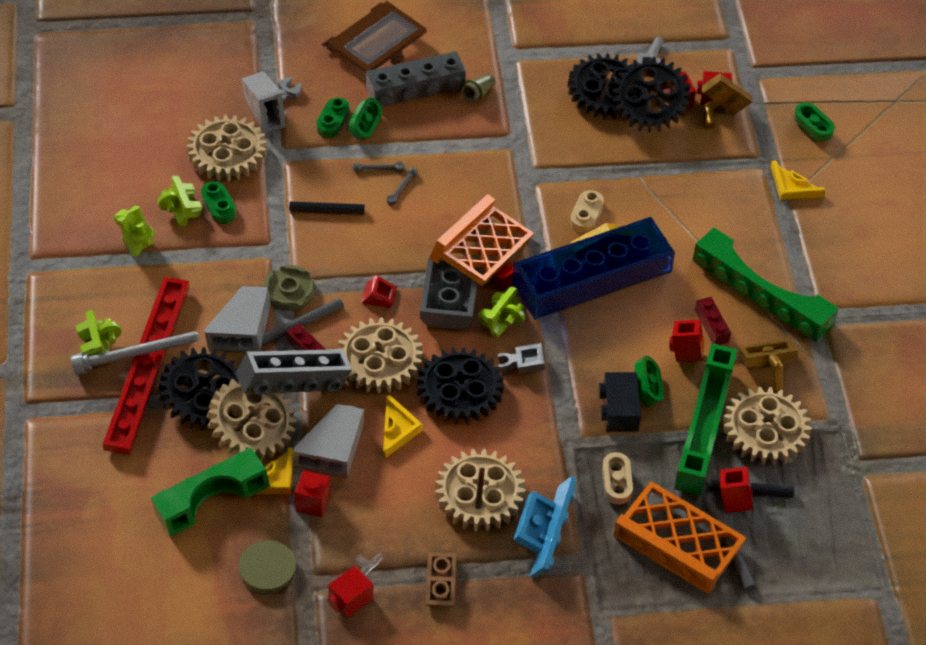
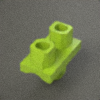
(177, 201)
(134, 229)
(505, 311)
(100, 332)

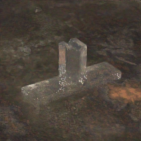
(368, 565)

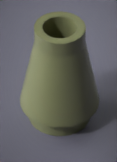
(476, 88)

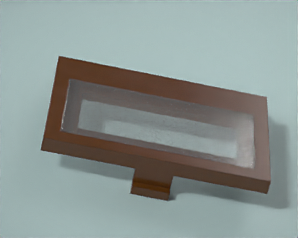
(377, 37)

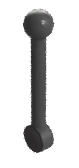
(399, 167)
(392, 199)

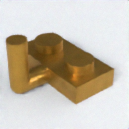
(726, 94)
(772, 353)

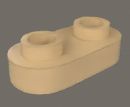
(586, 211)
(617, 480)

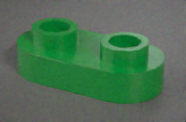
(336, 113)
(365, 118)
(814, 121)
(215, 197)
(649, 381)

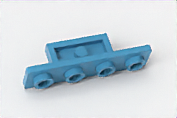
(542, 523)

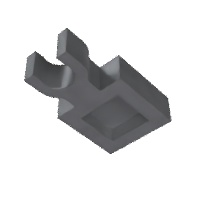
(527, 359)

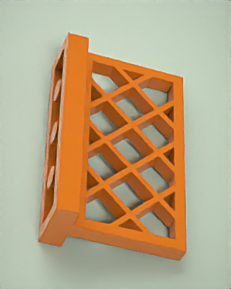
(467, 230)
(662, 551)

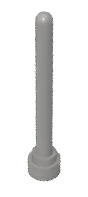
(82, 363)

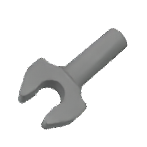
(653, 51)
(287, 92)

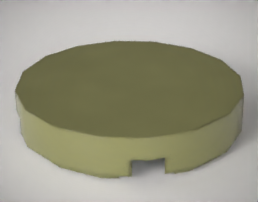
(290, 287)
(267, 567)

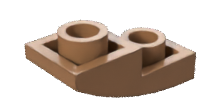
(441, 579)

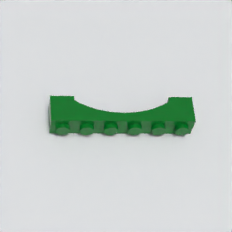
(807, 314)
(705, 420)

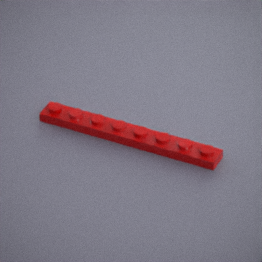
(145, 368)

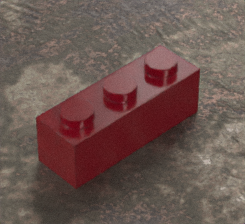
(712, 321)
(301, 339)

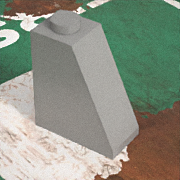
(258, 91)
(241, 321)
(331, 442)

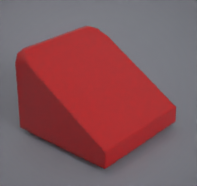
(503, 277)
(379, 292)

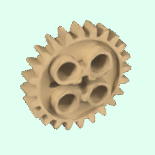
(226, 147)
(379, 348)
(768, 419)
(268, 435)
(506, 492)

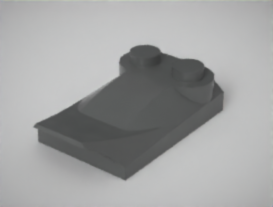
(447, 296)

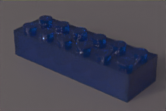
(592, 267)

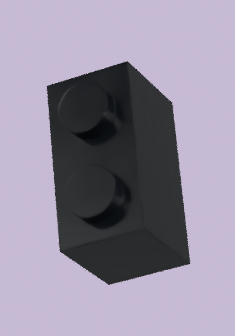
(621, 402)

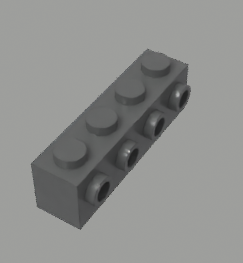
(416, 79)
(293, 371)

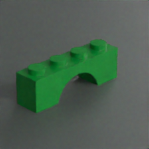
(238, 475)

